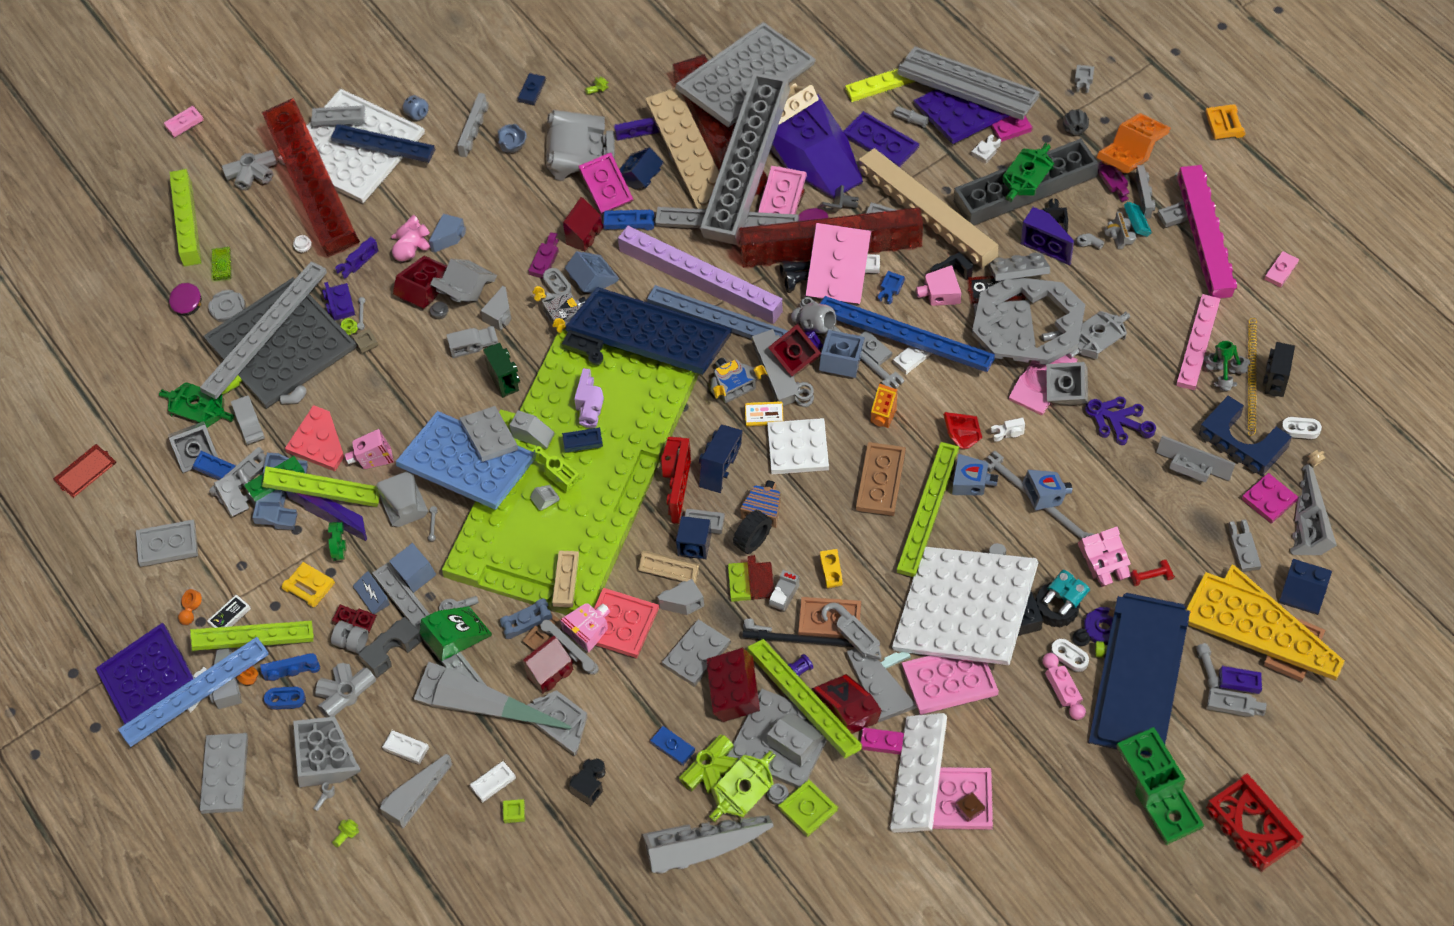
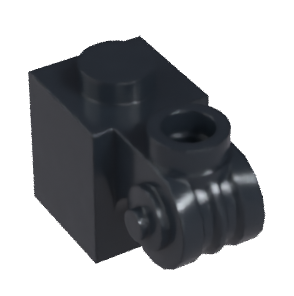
(585, 784)

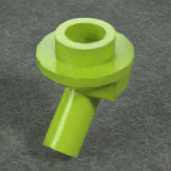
(600, 84)
(348, 828)

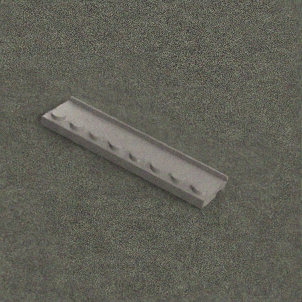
(968, 83)

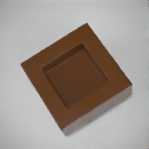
(970, 806)

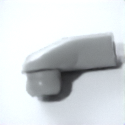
(295, 397)

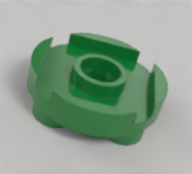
(336, 544)

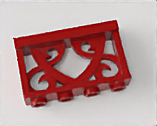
(1254, 794)

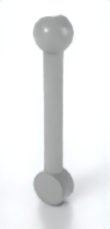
(360, 325)
(433, 510)

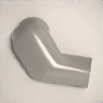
(1089, 239)

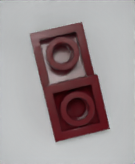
(357, 618)

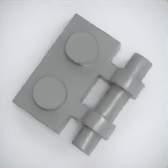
(231, 495)

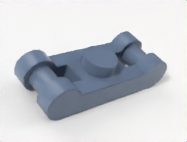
(526, 619)

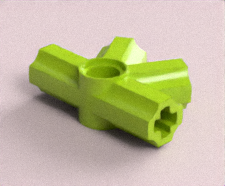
(710, 773)

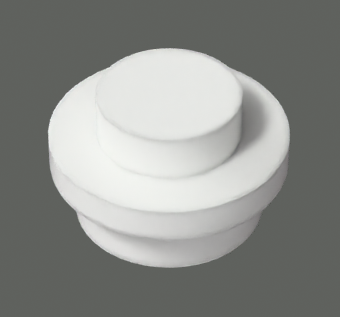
(302, 243)

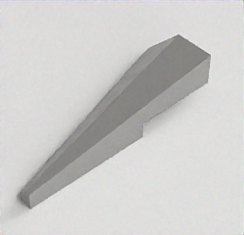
(1313, 528)

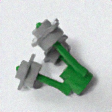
(1223, 352)

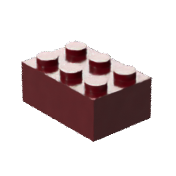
(733, 685)

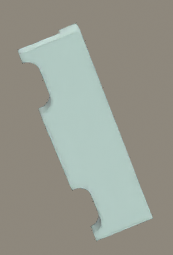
(894, 659)

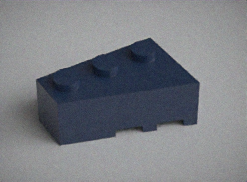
(718, 456)

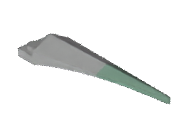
(454, 691)

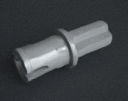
(911, 116)

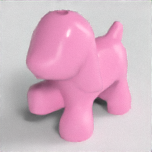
(410, 238)

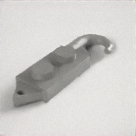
(854, 631)

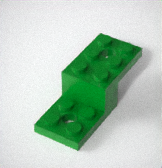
(1160, 786)

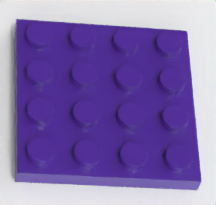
(956, 116)
(144, 673)

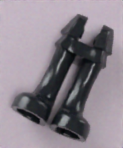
(788, 269)

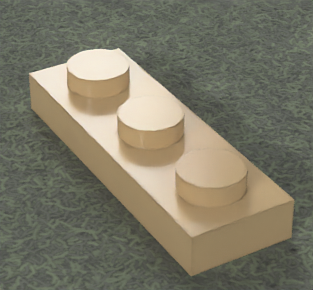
(565, 579)

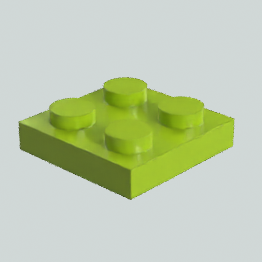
(808, 808)

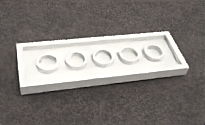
(919, 773)

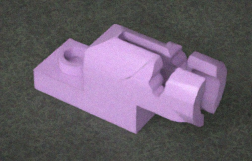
(588, 400)

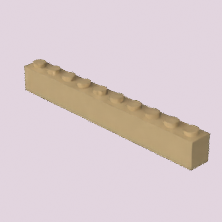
(934, 211)

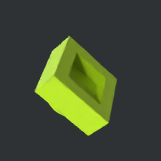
(514, 811)

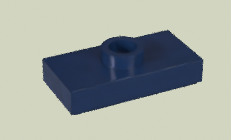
(531, 89)
(582, 440)

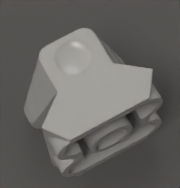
(402, 499)

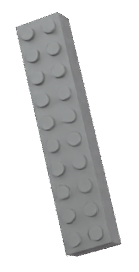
(745, 158)

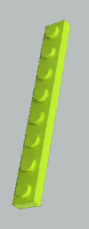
(928, 509)
(804, 698)

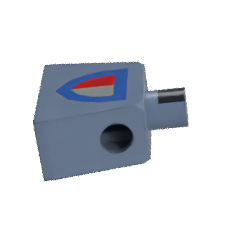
(972, 476)
(1045, 488)

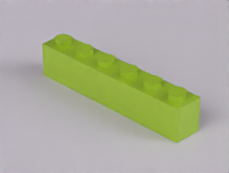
(185, 217)

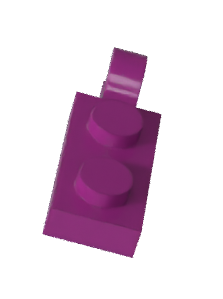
(1114, 180)
(544, 257)

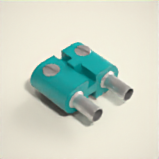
(1068, 589)

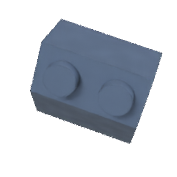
(590, 271)
(841, 353)

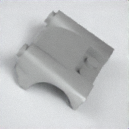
(572, 141)

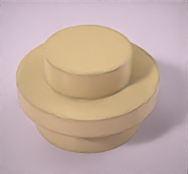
(1316, 458)

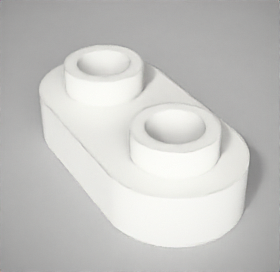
(1301, 426)
(1071, 655)

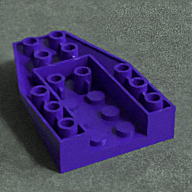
(819, 147)

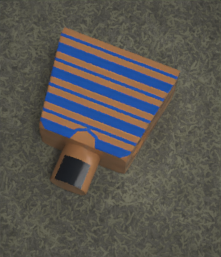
(763, 499)

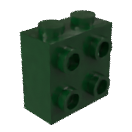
(501, 369)

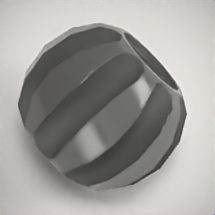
(1076, 122)

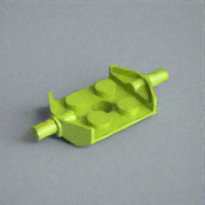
(727, 793)

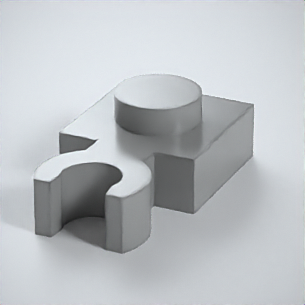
(1084, 77)

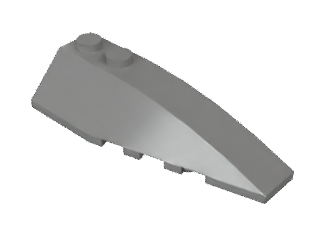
(686, 845)

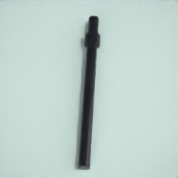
(763, 634)

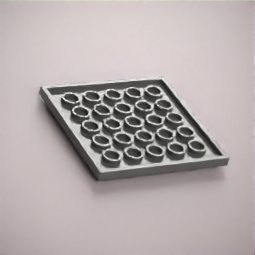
(292, 355)

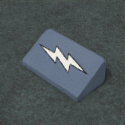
(371, 593)

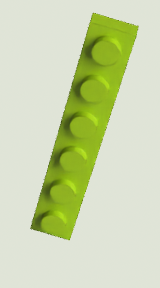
(320, 486)
(240, 635)

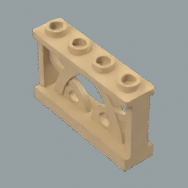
(797, 100)

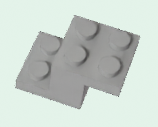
(463, 280)

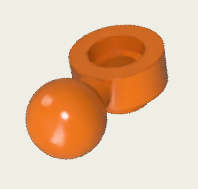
(190, 600)
(248, 676)

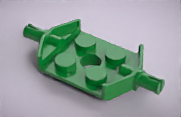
(1026, 181)
(206, 410)

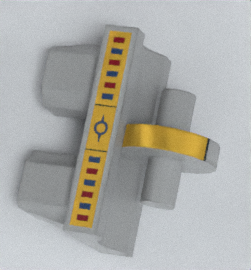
(1119, 230)

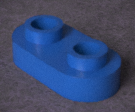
(285, 697)

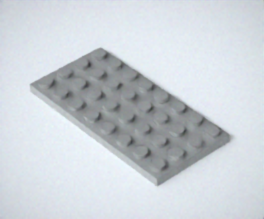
(725, 79)

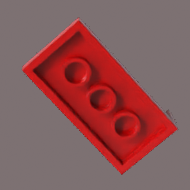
(677, 469)

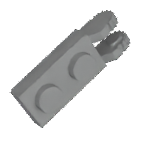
(1244, 547)

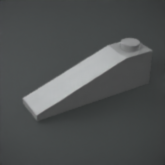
(229, 693)
(410, 796)

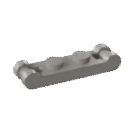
(250, 467)
(576, 653)

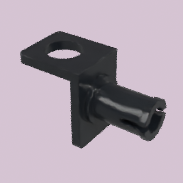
(1057, 213)

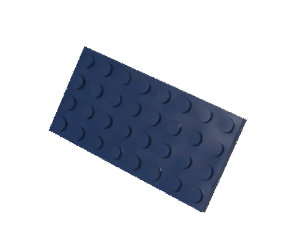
(650, 330)

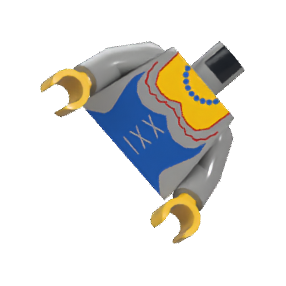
(734, 379)

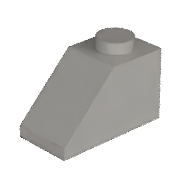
(497, 310)
(531, 430)

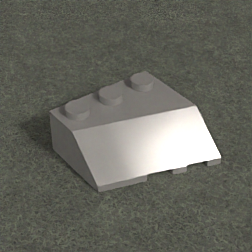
(322, 752)

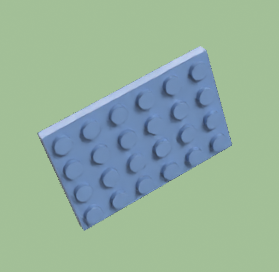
(449, 459)

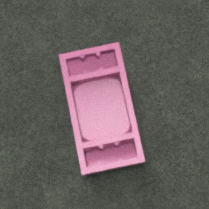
(1032, 386)

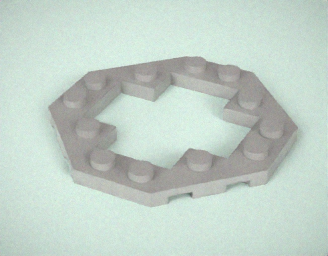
(1023, 349)

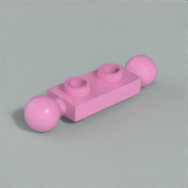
(1064, 686)

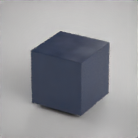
(693, 537)

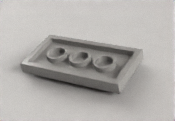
(224, 773)

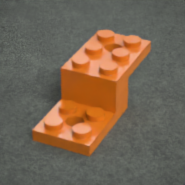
(1133, 143)

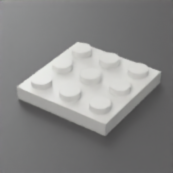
(798, 446)

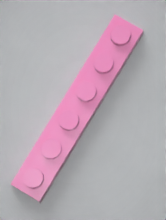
(1198, 342)

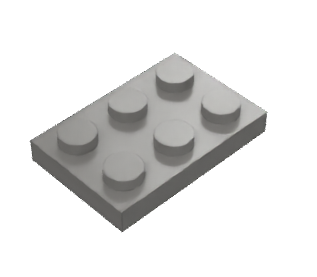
(1019, 266)
(488, 433)
(166, 543)
(690, 654)

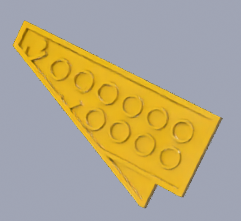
(1250, 617)

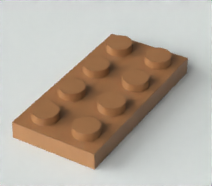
(881, 479)

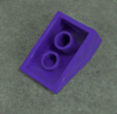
(1046, 236)

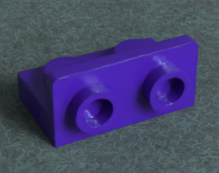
(340, 301)

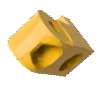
(831, 568)

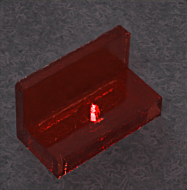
(760, 578)

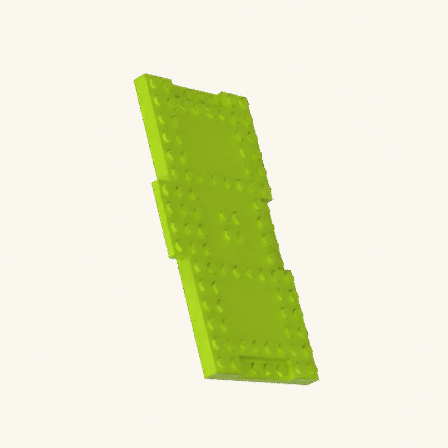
(517, 544)

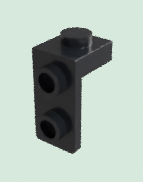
(958, 262)

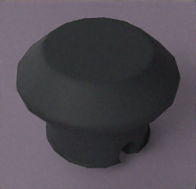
(1081, 637)

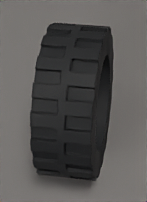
(752, 531)
(1053, 618)

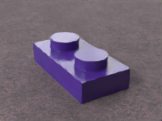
(1240, 679)

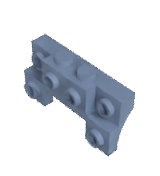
(271, 508)

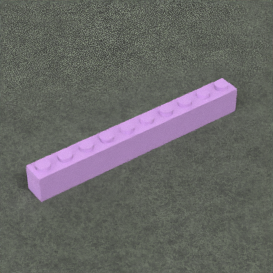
(700, 274)

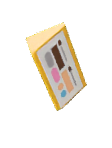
(762, 412)

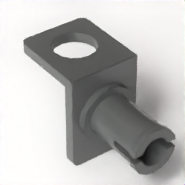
(840, 200)

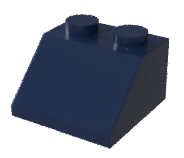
(640, 168)
(1305, 586)

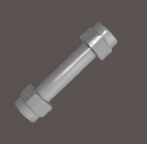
(1204, 653)

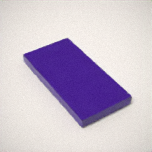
(872, 133)

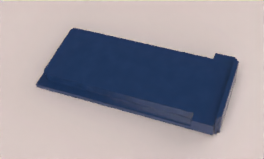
(1139, 670)

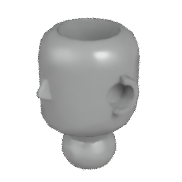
(815, 317)

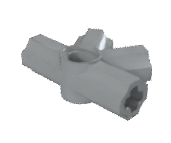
(251, 167)
(343, 683)

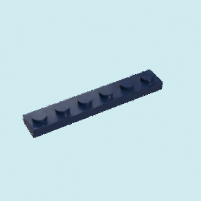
(383, 143)

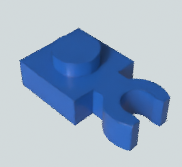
(891, 285)

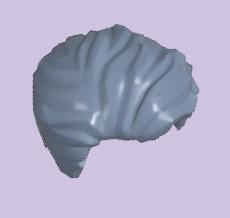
(511, 138)

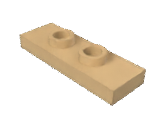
(668, 566)

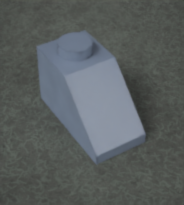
(447, 232)

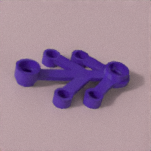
(1118, 418)

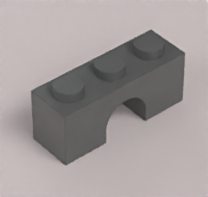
(401, 634)

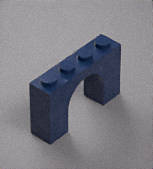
(1257, 456)

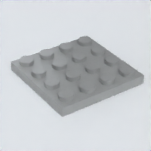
(754, 742)

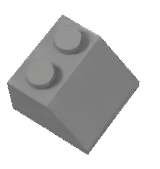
(1067, 383)
(188, 444)
(794, 738)

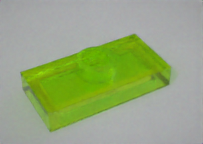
(221, 263)

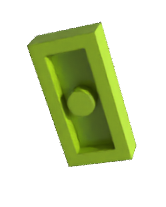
(739, 581)

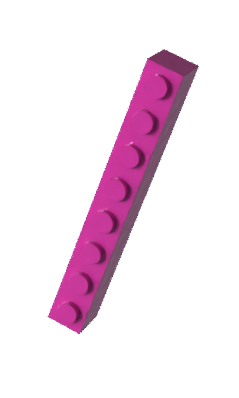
(1206, 232)

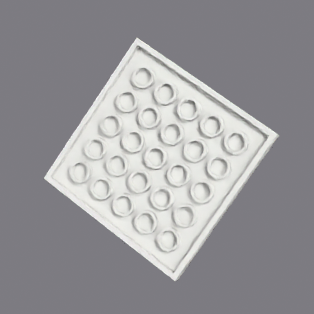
(357, 169)
(966, 605)

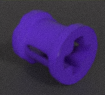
(801, 665)

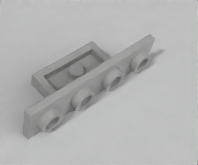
(1193, 461)

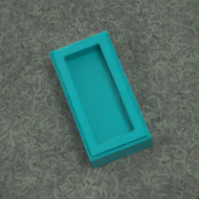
(1137, 219)

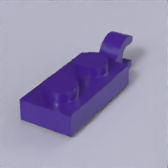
(358, 258)

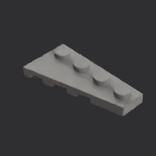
(880, 685)

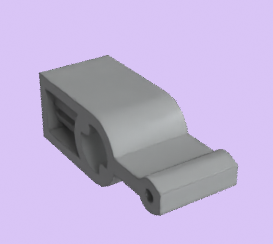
(471, 341)
(247, 419)

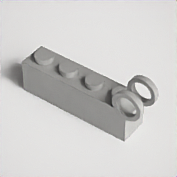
(780, 381)

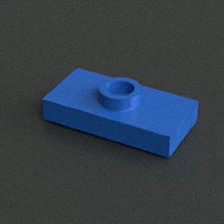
(212, 465)
(672, 745)

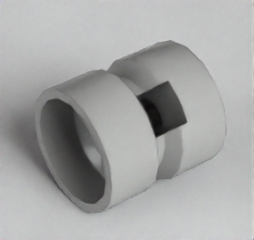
(350, 637)

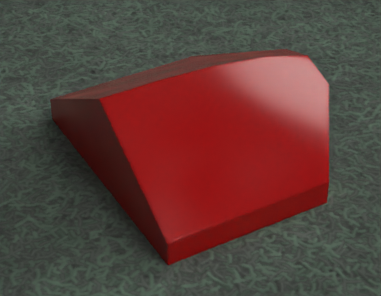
(963, 429)

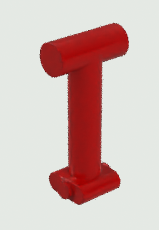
(1165, 569)

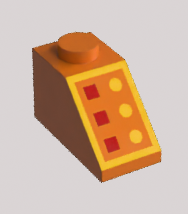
(884, 406)

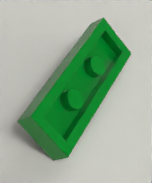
(255, 487)

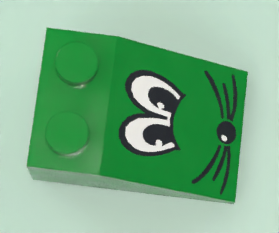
(452, 631)

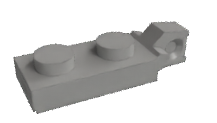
(1235, 703)

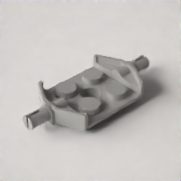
(1093, 342)

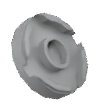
(226, 305)

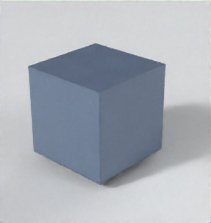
(412, 567)

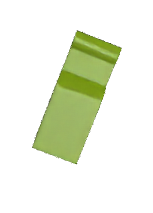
(563, 476)

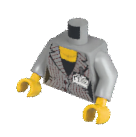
(558, 307)

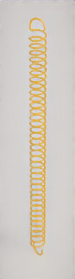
(1251, 377)

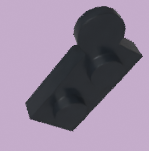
(584, 345)

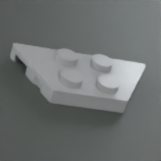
(566, 711)

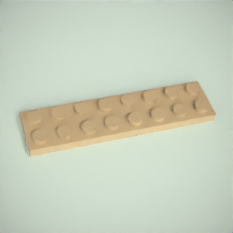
(684, 145)

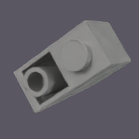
(681, 599)

